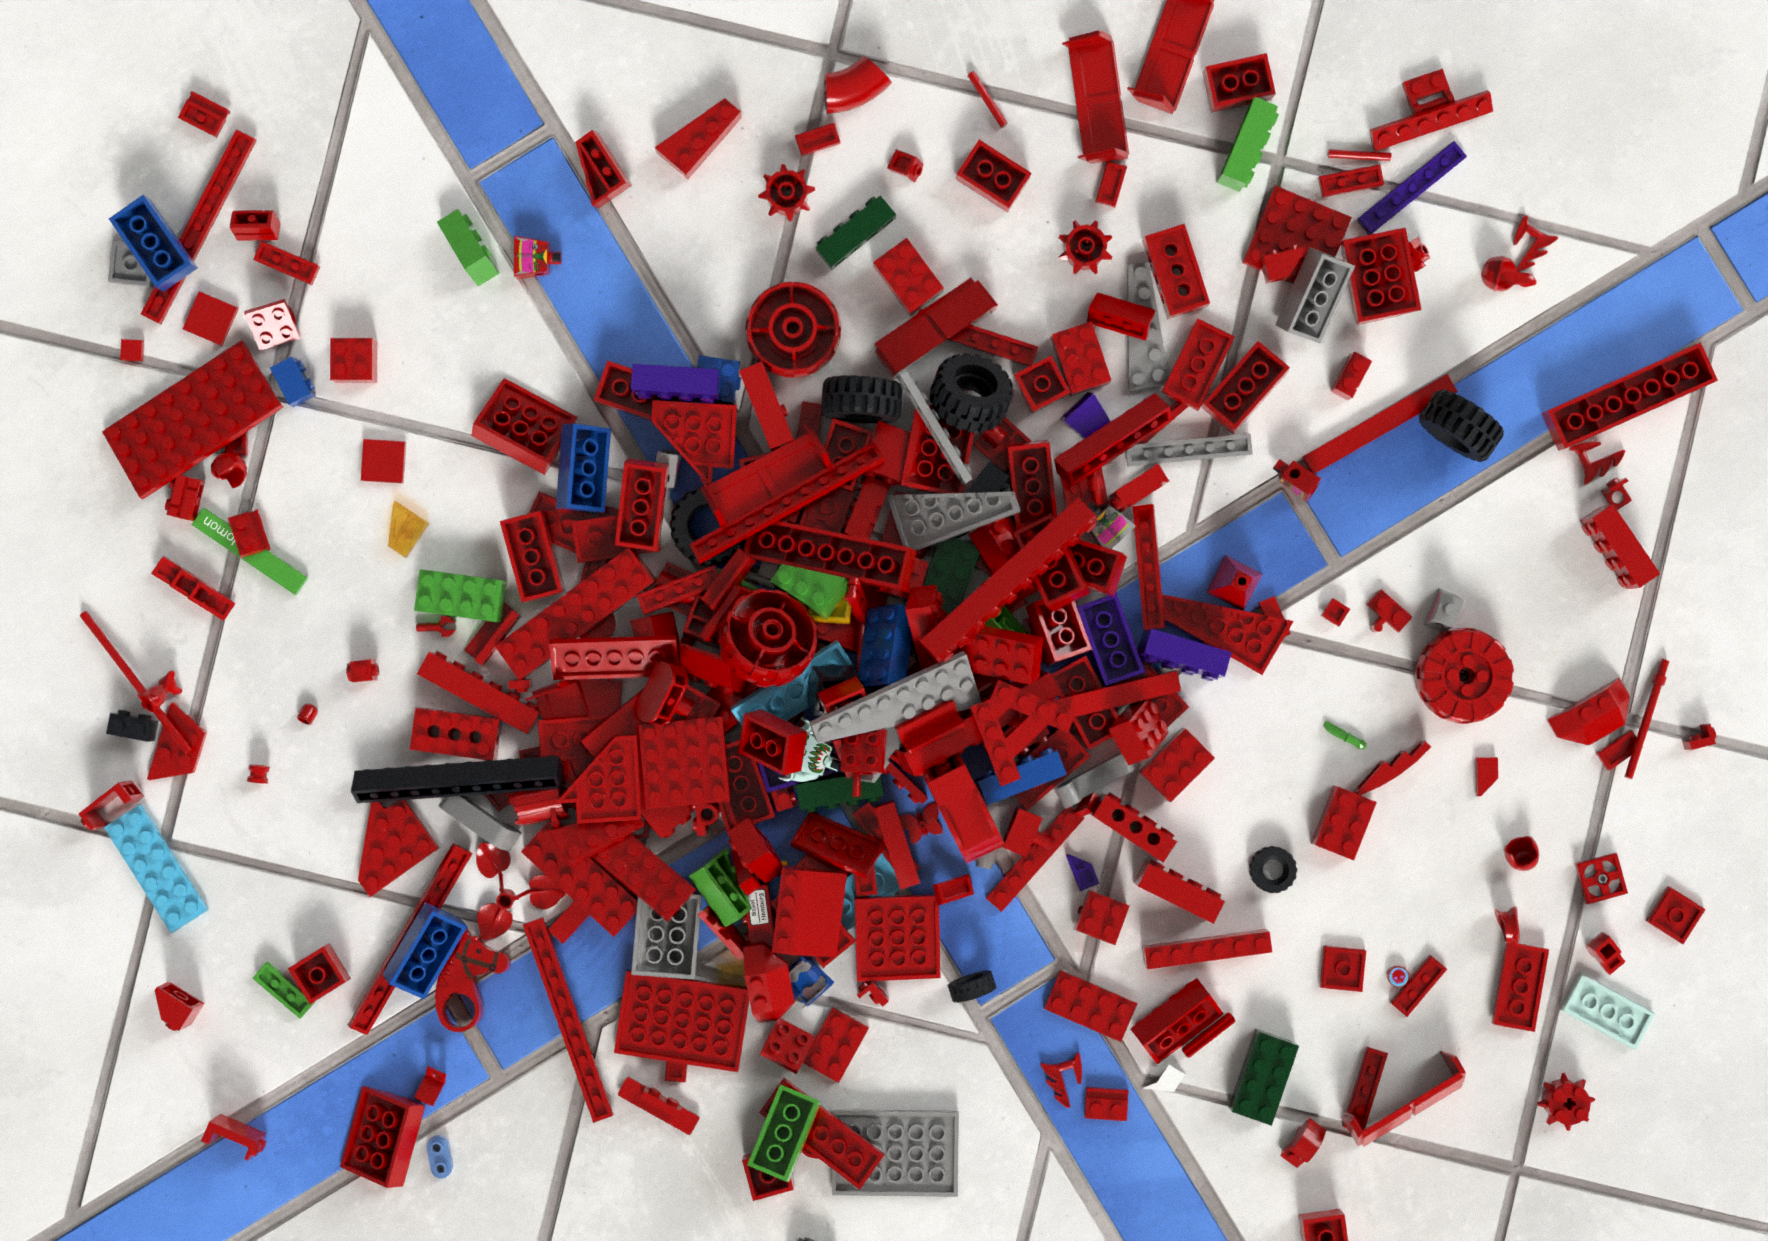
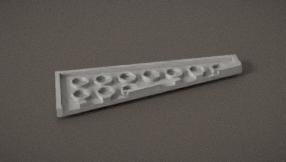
(902, 700)

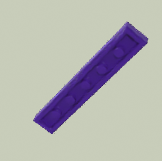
(1411, 188)

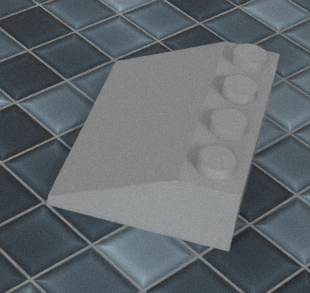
(665, 946)

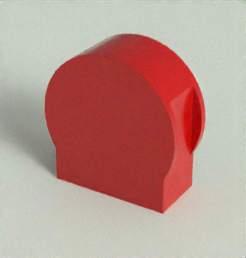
(963, 809)

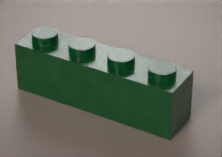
(856, 232)

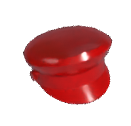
(1509, 924)

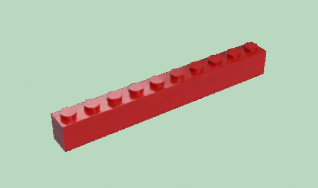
(1009, 580)

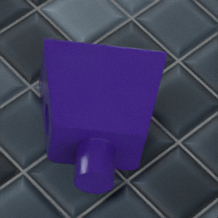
(1085, 416)

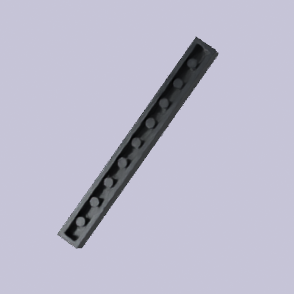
(457, 779)

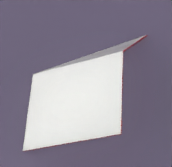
(1168, 1081)

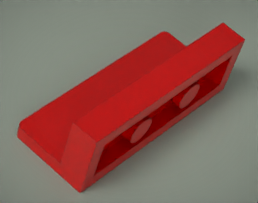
(1121, 316)
(731, 575)
(490, 634)
(929, 726)

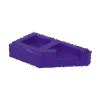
(1083, 872)

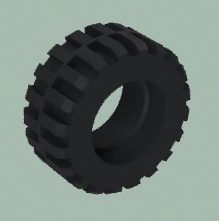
(861, 399)
(963, 409)
(1461, 425)
(682, 533)

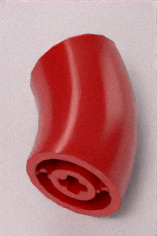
(854, 86)

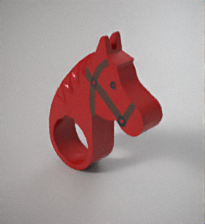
(459, 975)

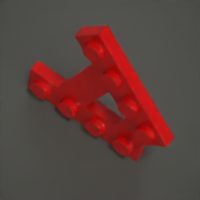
(1003, 749)

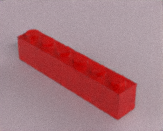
(1113, 439)
(479, 692)
(1207, 949)

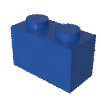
(293, 381)

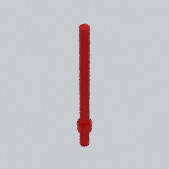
(1659, 680)

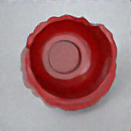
(229, 467)
(1522, 853)

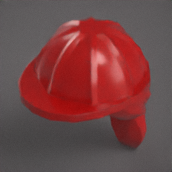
(1501, 274)

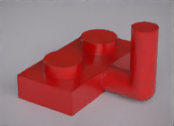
(1388, 612)

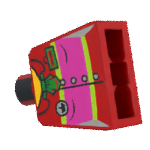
(533, 258)
(1304, 485)

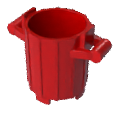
(539, 806)

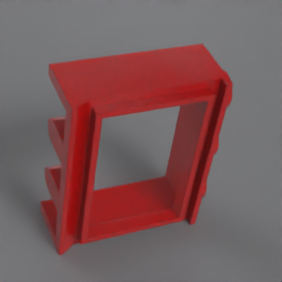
(1138, 488)

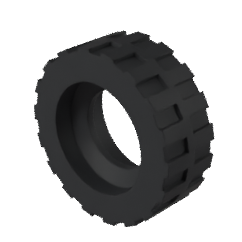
(1258, 876)
(971, 986)

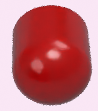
(307, 714)

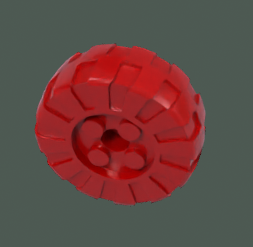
(790, 353)
(767, 638)
(1486, 681)

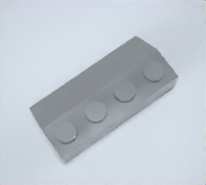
(1314, 295)

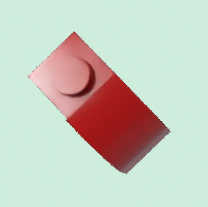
(1605, 952)
(1305, 1143)

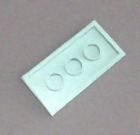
(1607, 1011)

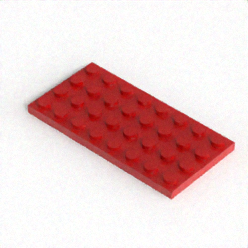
(192, 419)

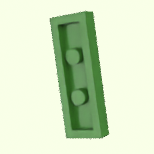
(282, 989)

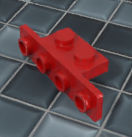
(659, 1106)

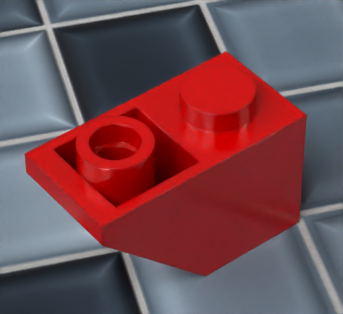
(1280, 265)

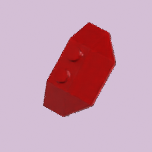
(1593, 715)
(767, 983)

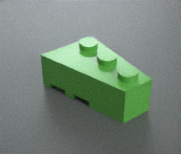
(467, 246)
(814, 589)
(720, 888)

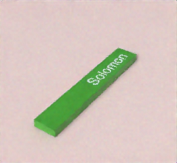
(264, 562)

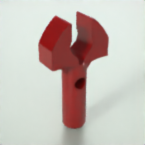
(437, 626)

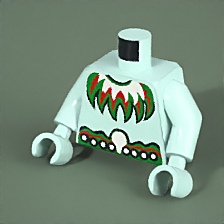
(815, 758)

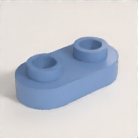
(440, 1157)

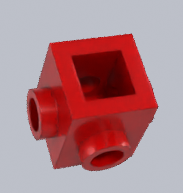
(1419, 254)

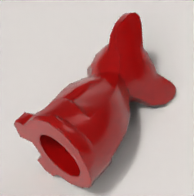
(157, 694)

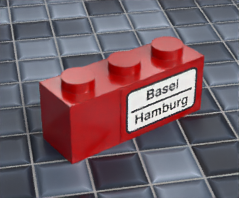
(760, 918)

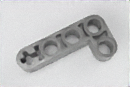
(1092, 780)
(481, 822)

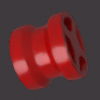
(258, 774)

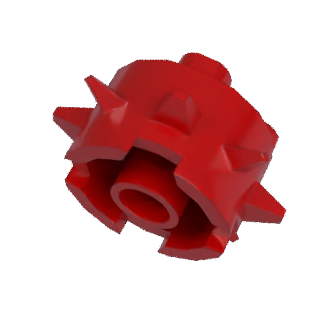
(783, 181)
(1091, 237)
(1556, 1095)

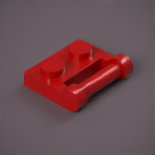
(1426, 86)

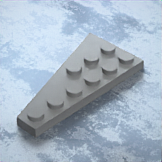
(939, 517)

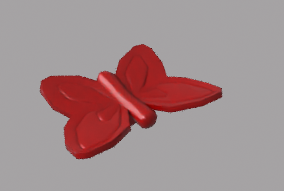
(923, 824)

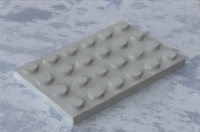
(917, 1150)

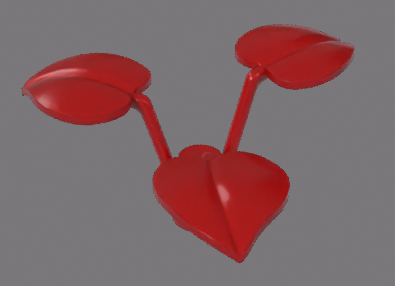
(494, 918)

